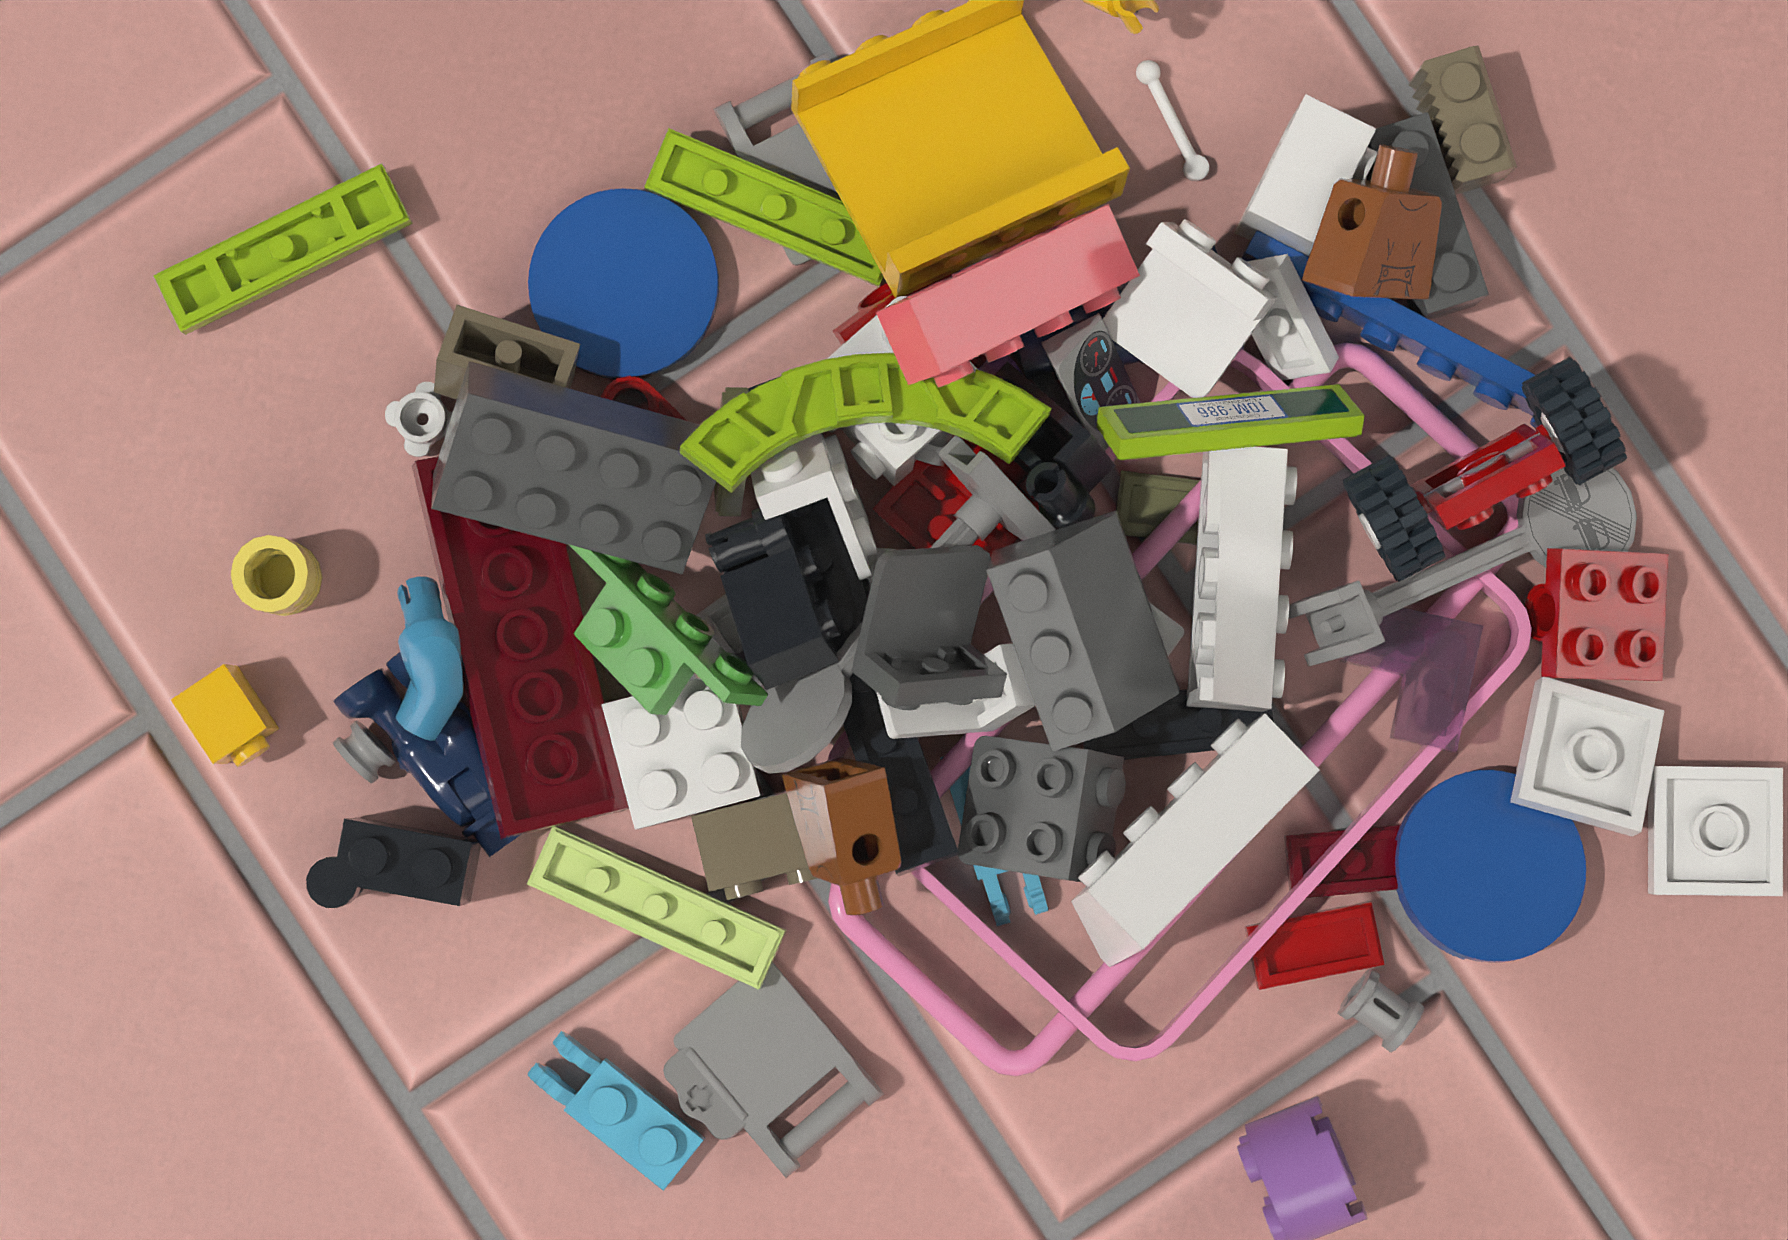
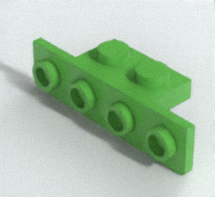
(656, 643)

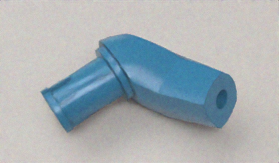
(431, 658)

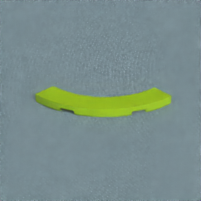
(857, 392)

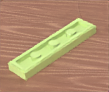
(656, 907)

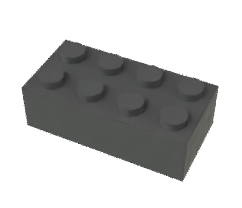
(571, 469)

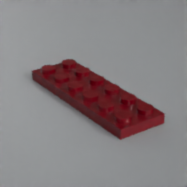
(524, 670)

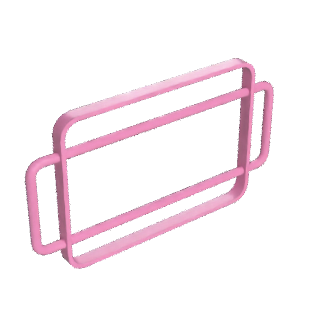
(1076, 1011)

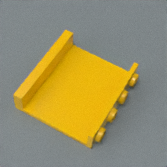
(952, 141)

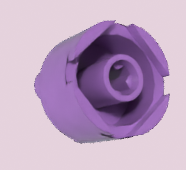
(1301, 1172)

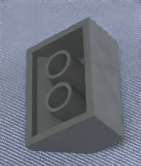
(1082, 629)

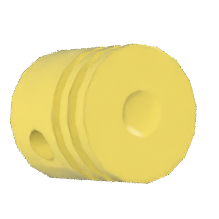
(276, 575)

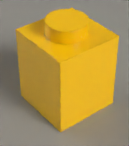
(226, 716)

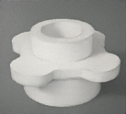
(404, 416)

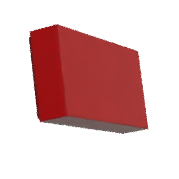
(1318, 946)

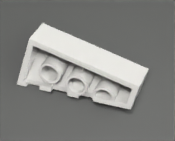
(1238, 579)
(1191, 838)

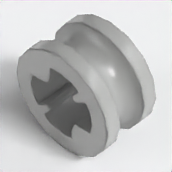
(364, 752)

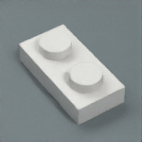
(1291, 330)

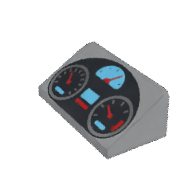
(1090, 371)

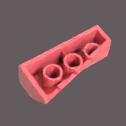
(1008, 295)

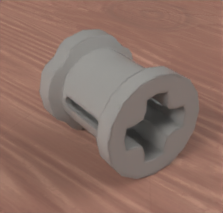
(1381, 1010)

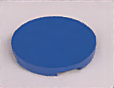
(624, 282)
(1487, 872)

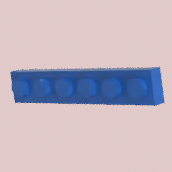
(1393, 325)

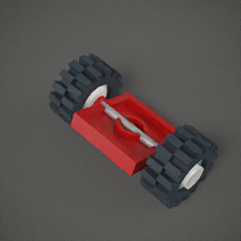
(1570, 434)

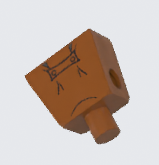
(1378, 233)
(846, 827)

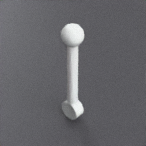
(1196, 166)

